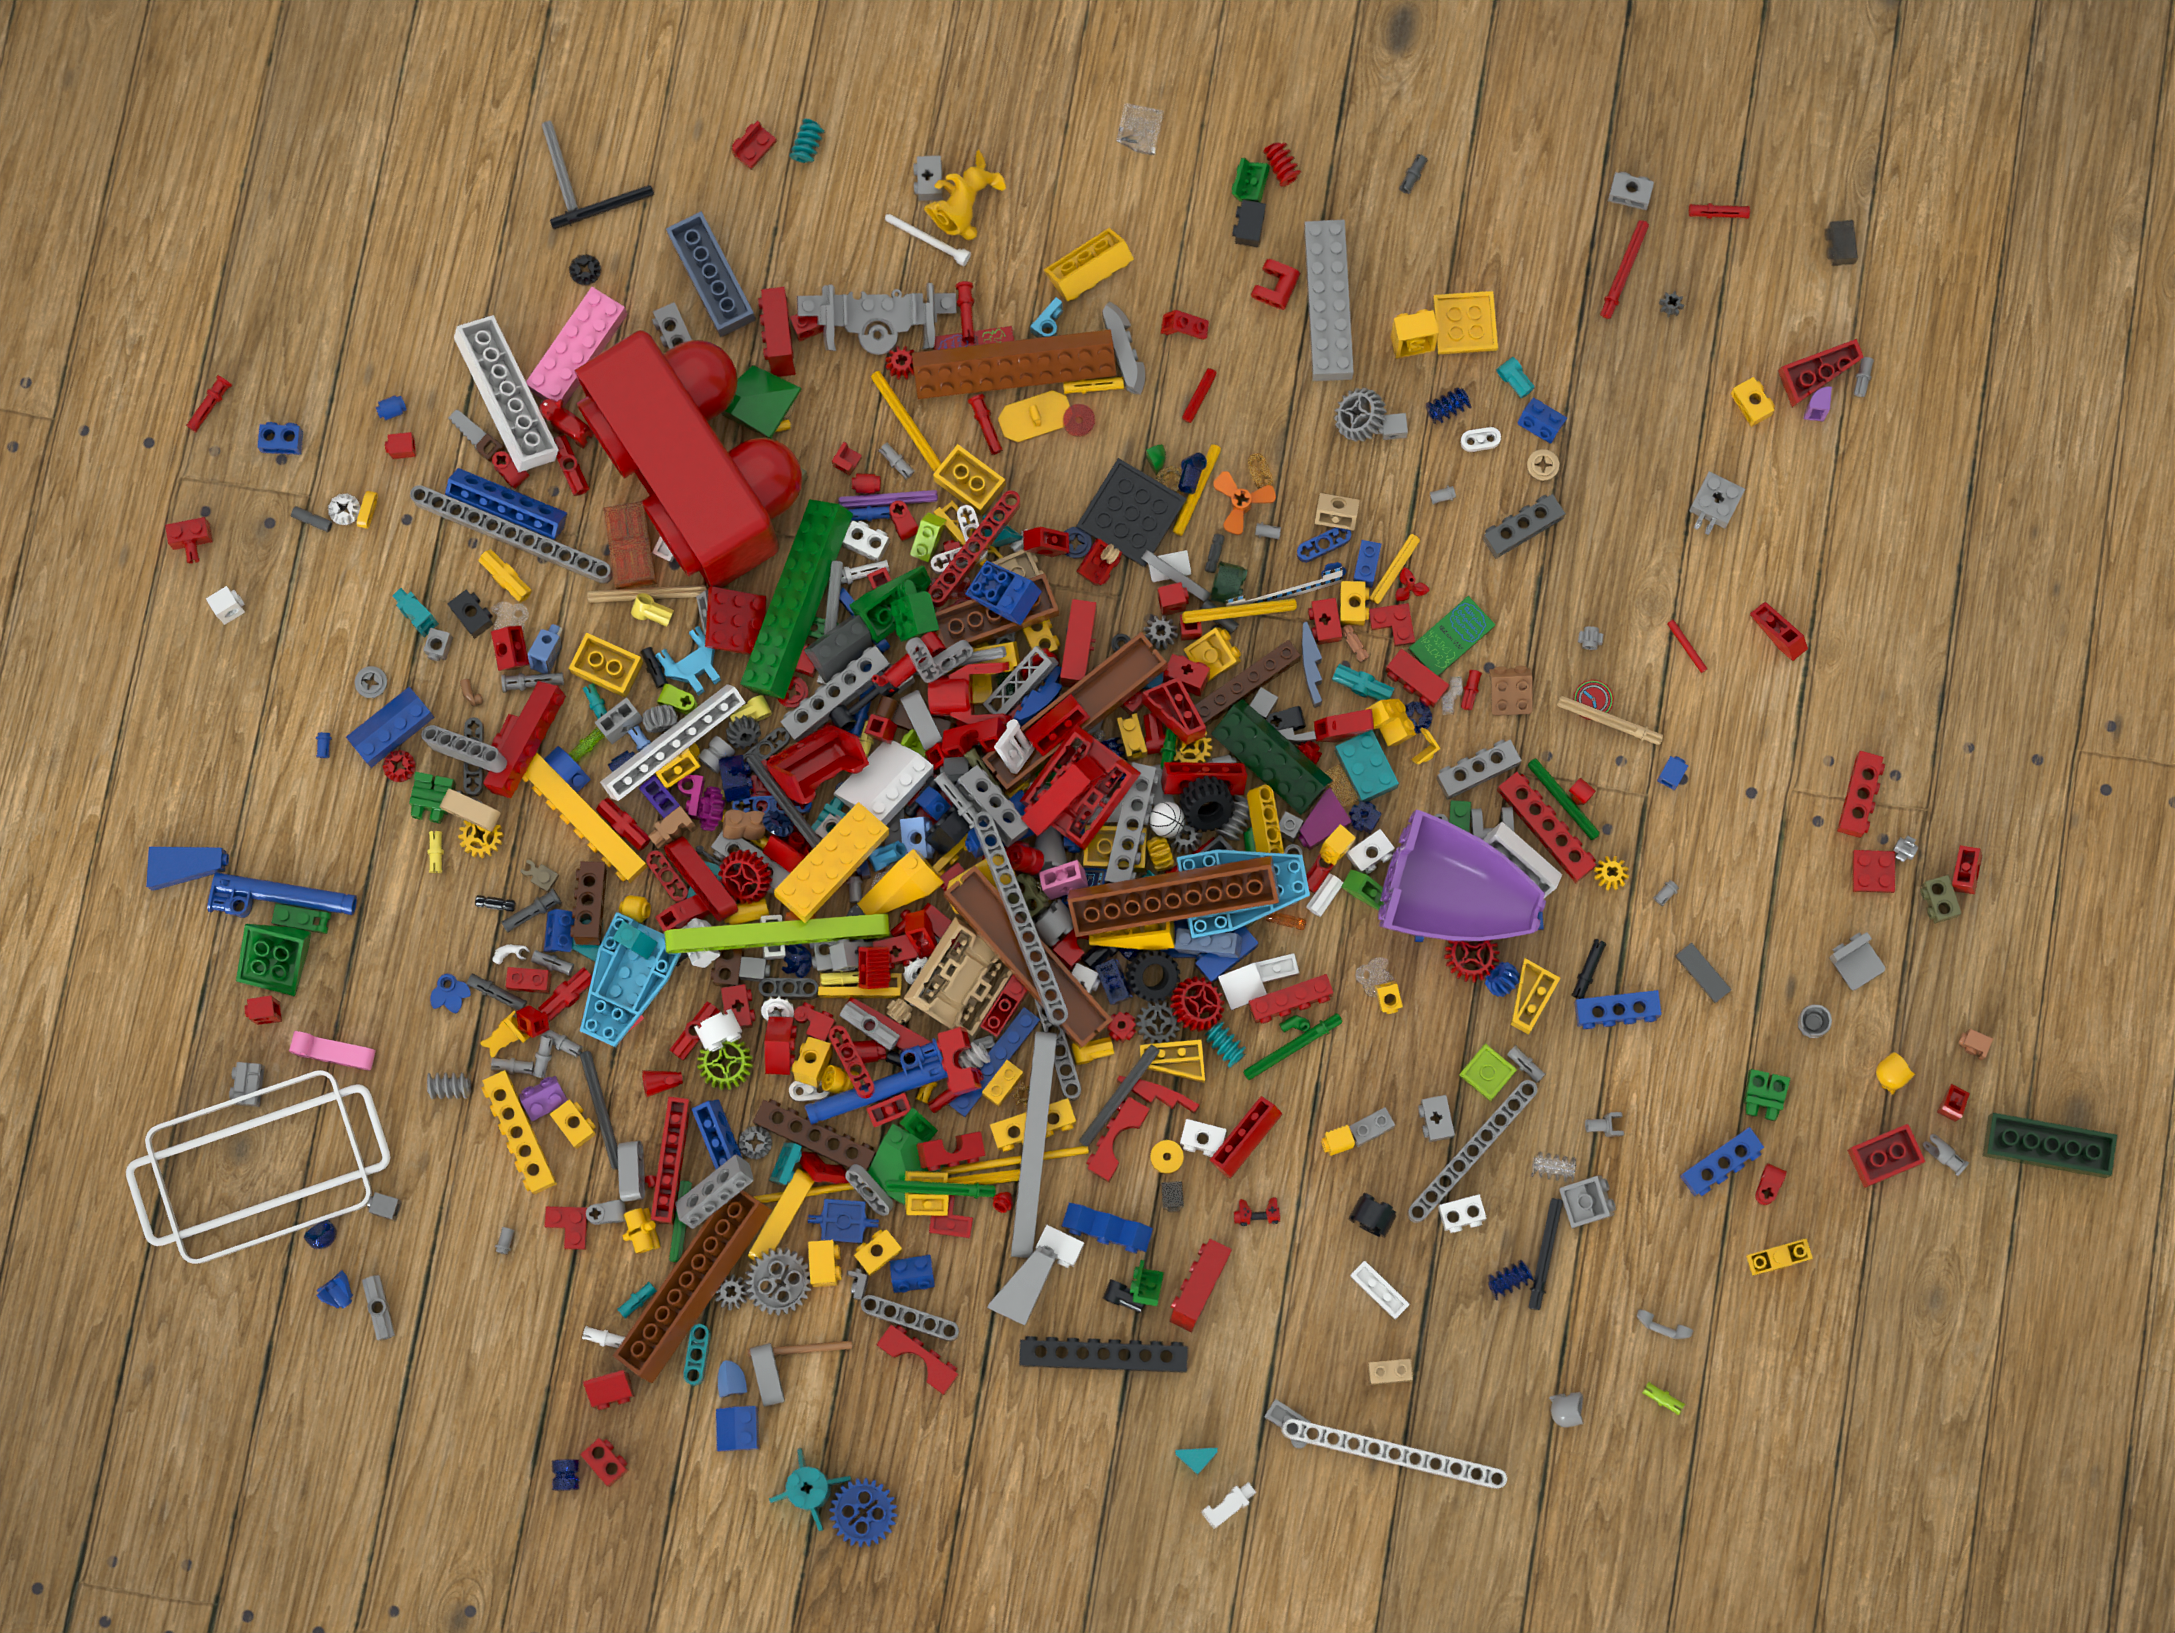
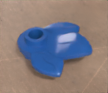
(451, 996)

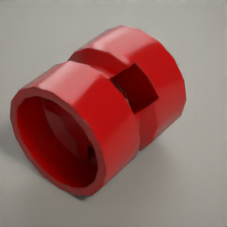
(1025, 858)

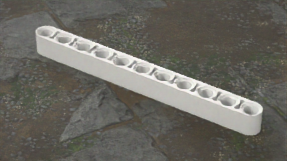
(1404, 1454)

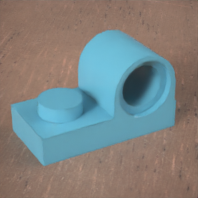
(1045, 320)

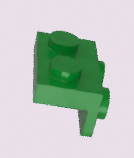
(1250, 181)
(1147, 1285)

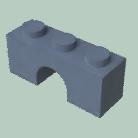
(1221, 944)

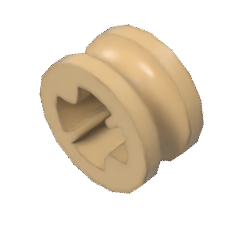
(1110, 554)

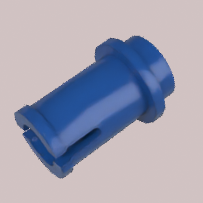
(323, 745)

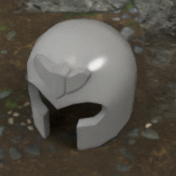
(1814, 1021)
(1567, 1410)

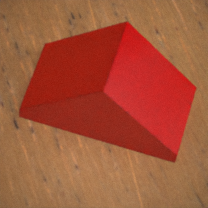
(1953, 1103)

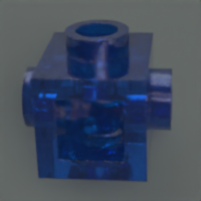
(1368, 823)

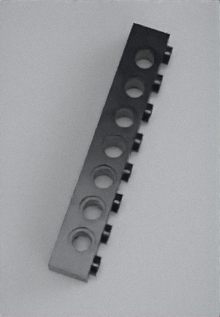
(1134, 1363)

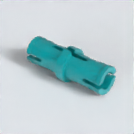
(595, 701)
(636, 1300)

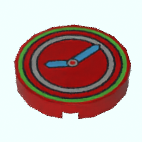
(1594, 694)

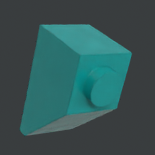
(634, 940)

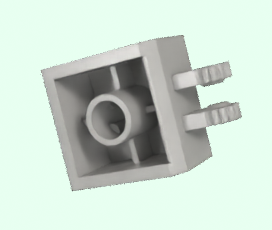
(1716, 513)

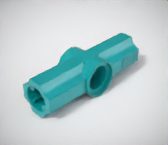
(1362, 683)

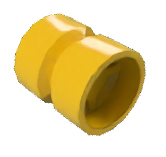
(836, 1080)

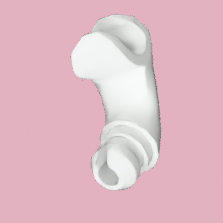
(502, 952)

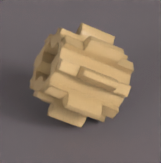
(899, 1011)

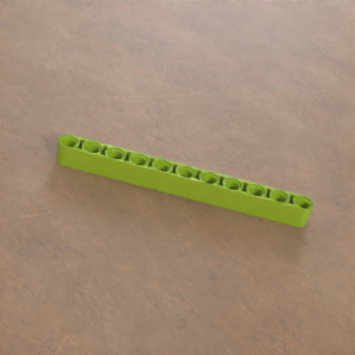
(776, 933)

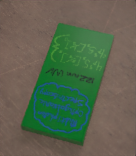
(1452, 636)

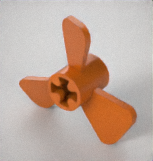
(1235, 521)

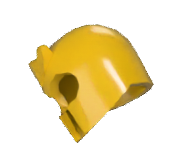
(1893, 1072)

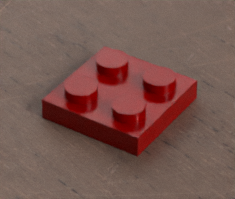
(1873, 871)

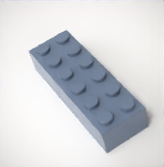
(710, 274)

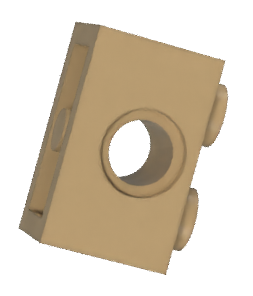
(1337, 511)
(1390, 1371)

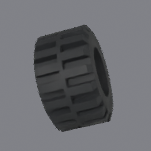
(1206, 791)
(1136, 971)

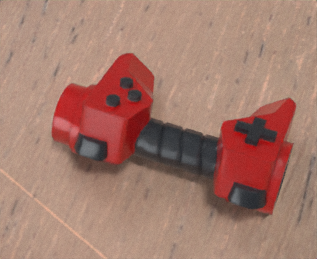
(1245, 1215)

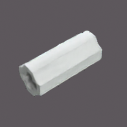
(1324, 895)

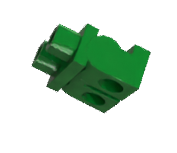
(428, 795)
(1767, 1096)

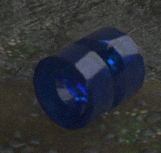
(565, 1475)

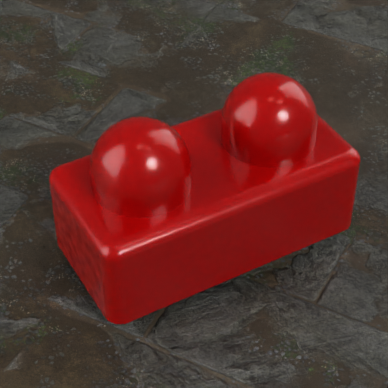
(654, 423)

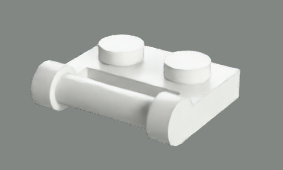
(1009, 749)

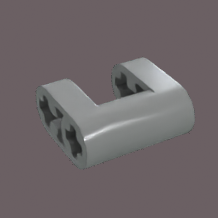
(1477, 821)

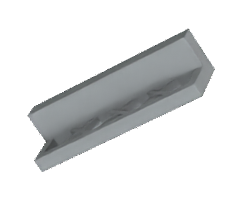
(1031, 683)

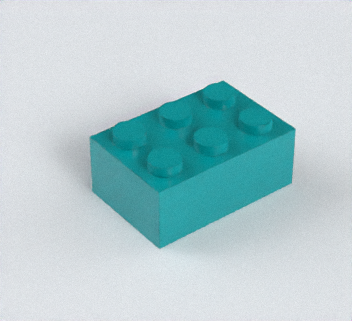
(1366, 766)

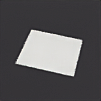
(1242, 985)

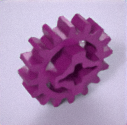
(710, 808)

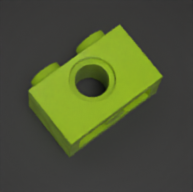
(928, 537)

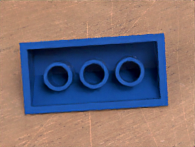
(390, 727)

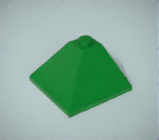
(761, 401)
(273, 957)
(895, 1157)

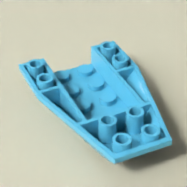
(1290, 879)
(624, 983)

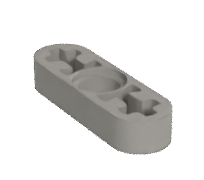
(883, 1203)

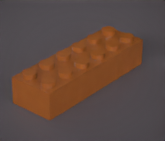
(979, 624)

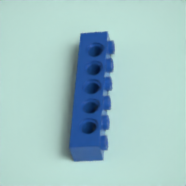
(506, 503)

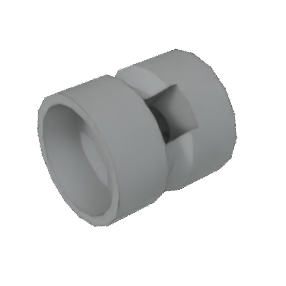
(717, 750)

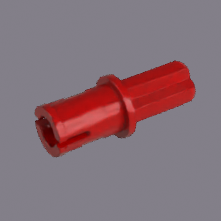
(1471, 690)

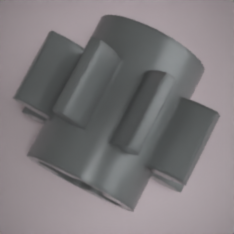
(1670, 309)

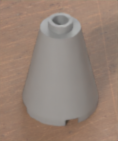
(1052, 848)

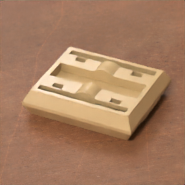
(959, 980)

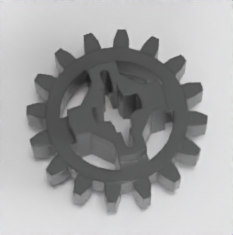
(1168, 1022)

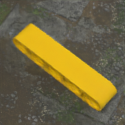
(1264, 820)
(782, 1214)

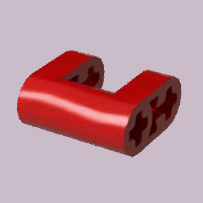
(1287, 281)

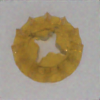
(1166, 474)

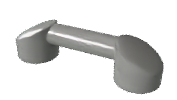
(1680, 1333)

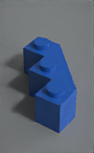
(1107, 1228)

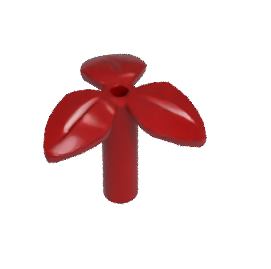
(1408, 580)

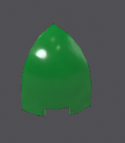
(1156, 457)

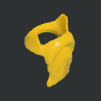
(504, 1034)

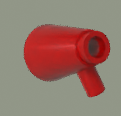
(659, 1081)

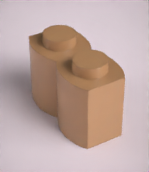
(743, 825)

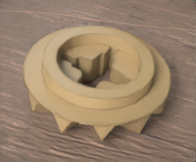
(1550, 460)

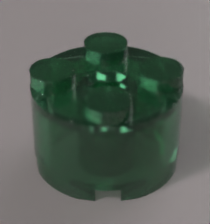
(1228, 582)

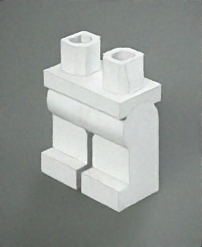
(1231, 1504)

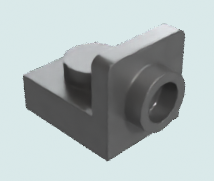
(860, 1286)

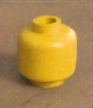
(635, 908)

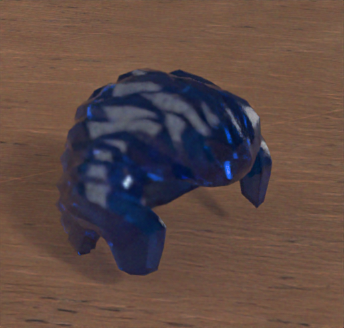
(798, 960)

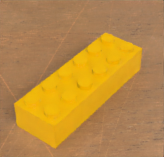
(831, 862)

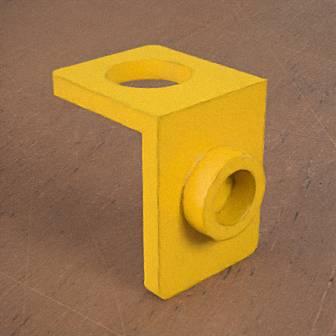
(1427, 753)

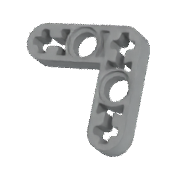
(961, 650)

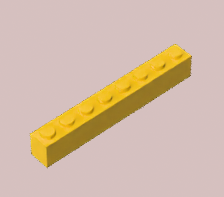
(584, 819)

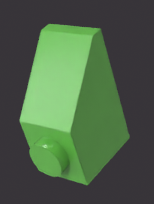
(1363, 888)

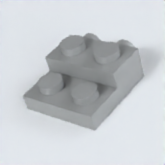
(1587, 1201)

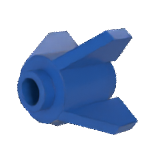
(336, 1291)

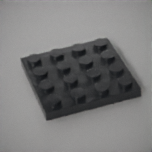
(1131, 511)

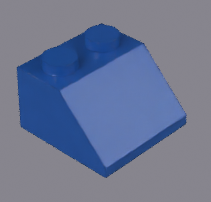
(737, 1428)

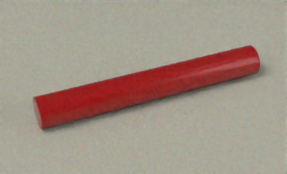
(1687, 646)

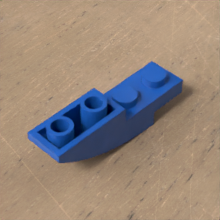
(1040, 699)

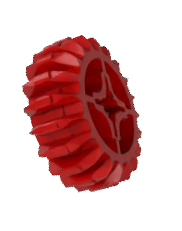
(751, 871)
(1465, 947)
(1205, 998)

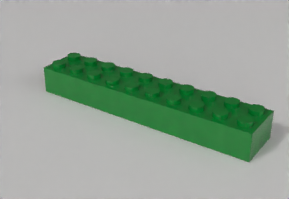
(796, 599)

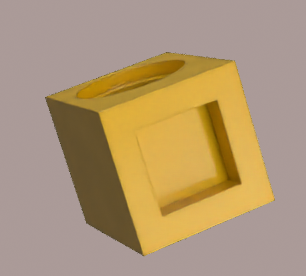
(1388, 988)

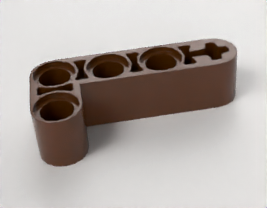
(896, 713)

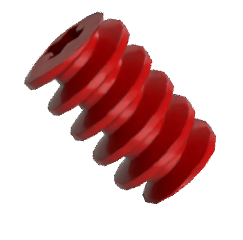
(1281, 163)

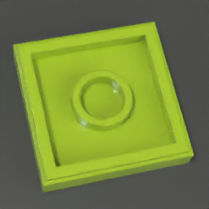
(1487, 1072)

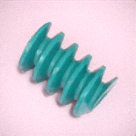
(806, 141)
(1225, 1044)

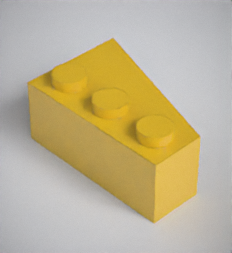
(1532, 995)

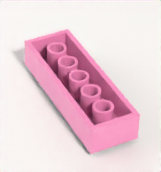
(577, 343)

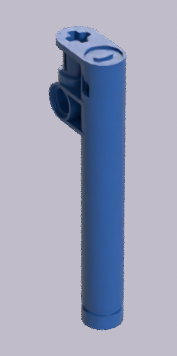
(231, 890)
(922, 1071)

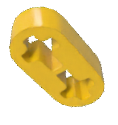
(367, 509)

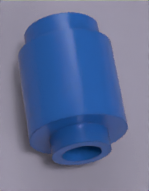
(391, 407)

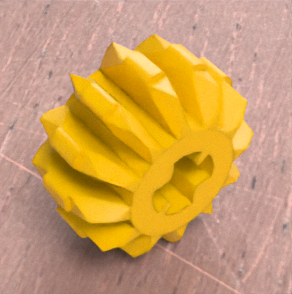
(1160, 853)
(1612, 880)

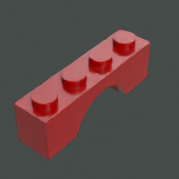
(1130, 1115)
(896, 1343)

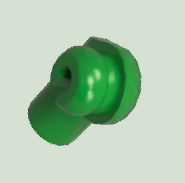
(1295, 1022)

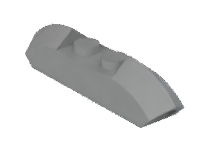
(1132, 371)

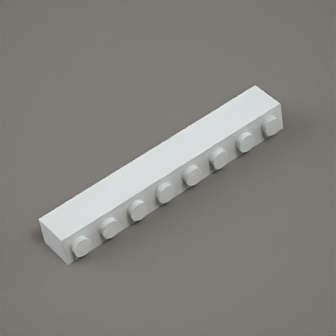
(672, 742)

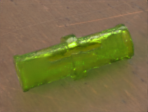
(586, 745)

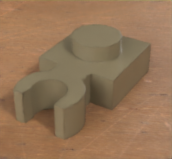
(542, 876)

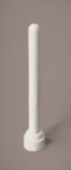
(961, 256)

